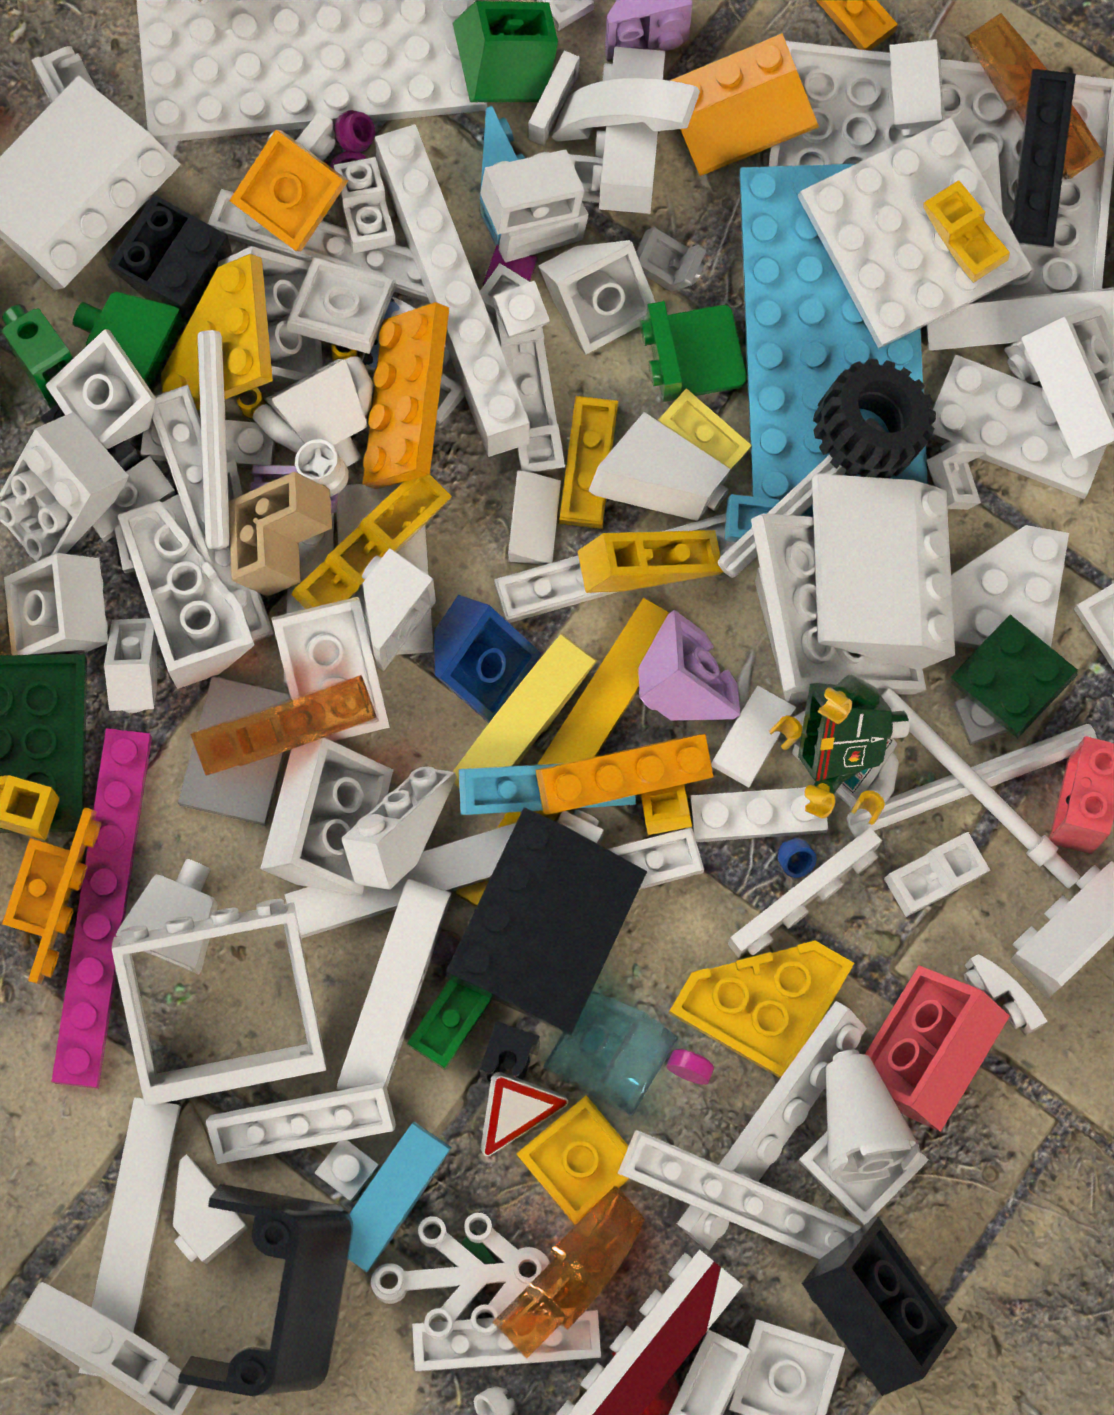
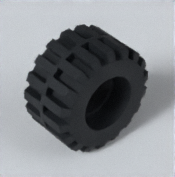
(891, 397)

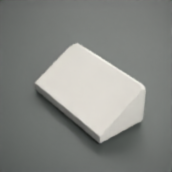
(534, 519)

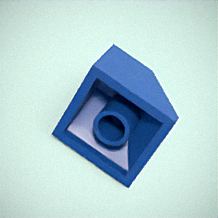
(481, 655)

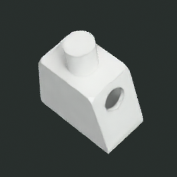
(170, 900)

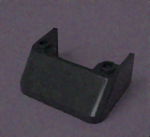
(316, 1254)

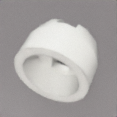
(494, 1402)

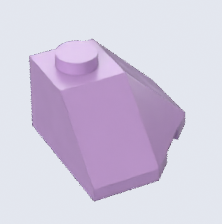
(683, 677)

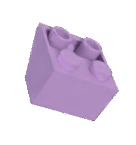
(647, 24)

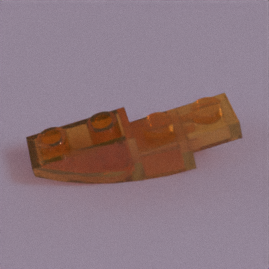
(284, 725)
(578, 1274)

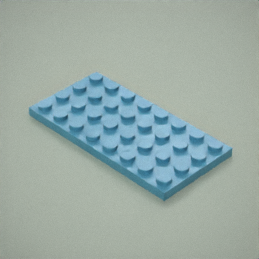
(799, 329)

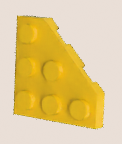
(237, 309)
(764, 1002)

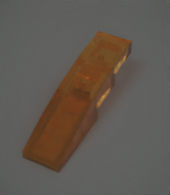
(1009, 65)

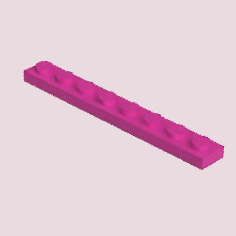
(101, 910)

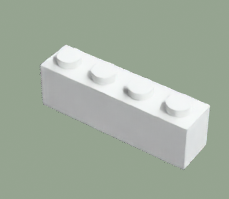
(630, 148)

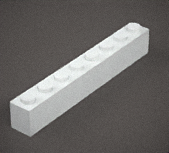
(450, 282)

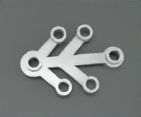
(468, 1276)

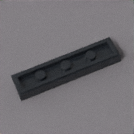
(1042, 157)

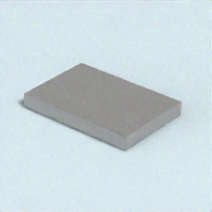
(238, 791)

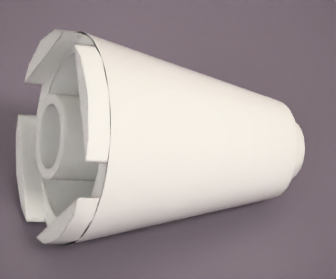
(864, 1122)

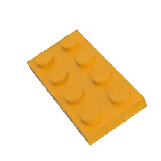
(405, 396)

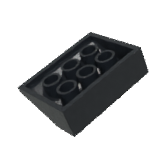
(546, 922)

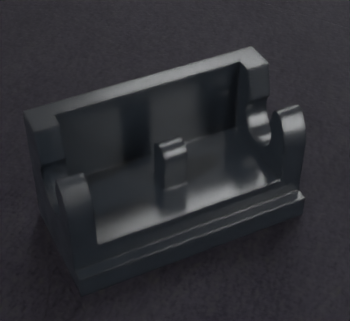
(509, 1046)

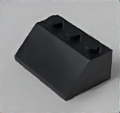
(880, 1307)

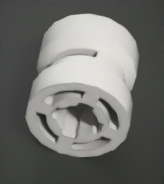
(314, 461)

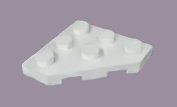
(1011, 578)

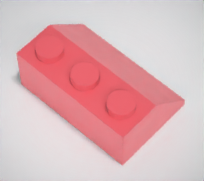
(934, 1044)

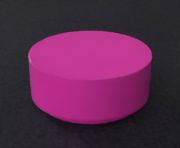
(690, 1066)

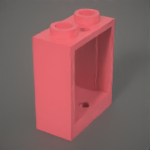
(1091, 791)

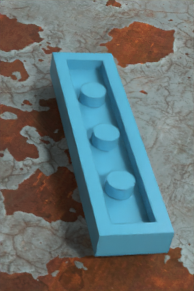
(508, 790)

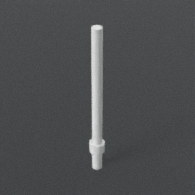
(1039, 848)

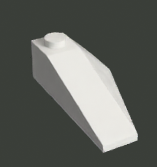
(189, 605)

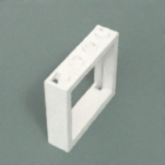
(231, 1072)

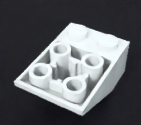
(59, 487)

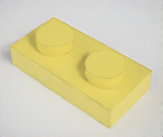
(705, 429)

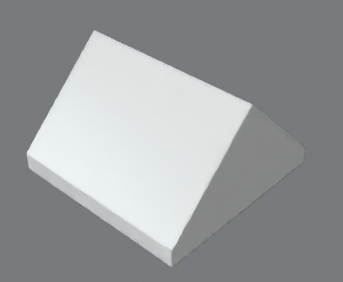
(104, 391)

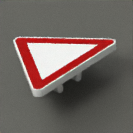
(515, 1109)

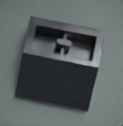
(170, 256)

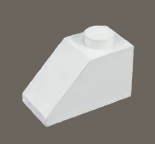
(131, 665)
(201, 1229)

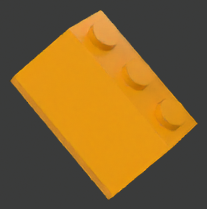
(746, 105)

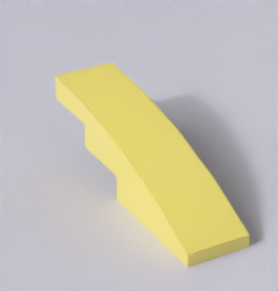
(530, 707)

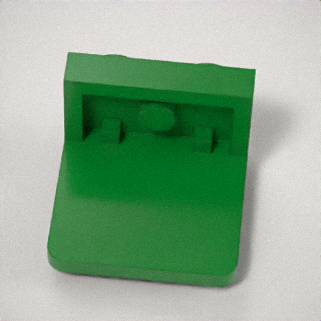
(693, 350)

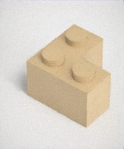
(268, 530)

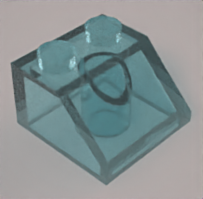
(612, 1052)

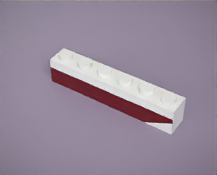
(661, 1341)

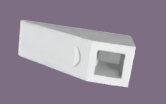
(394, 834)

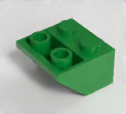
(506, 50)

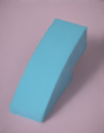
(394, 1193)

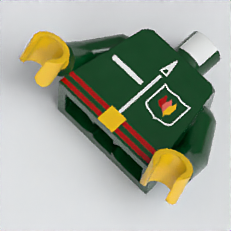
(843, 735)

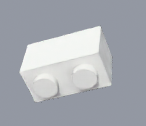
(532, 191)

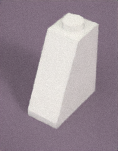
(661, 472)

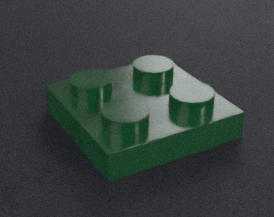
(1014, 676)

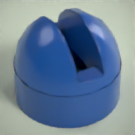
(805, 854)

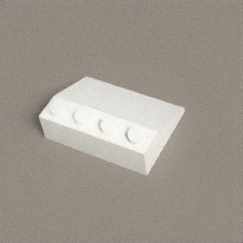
(76, 181)
(883, 569)

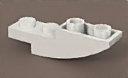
(105, 1349)

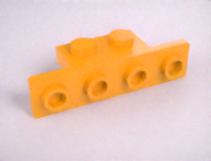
(44, 890)

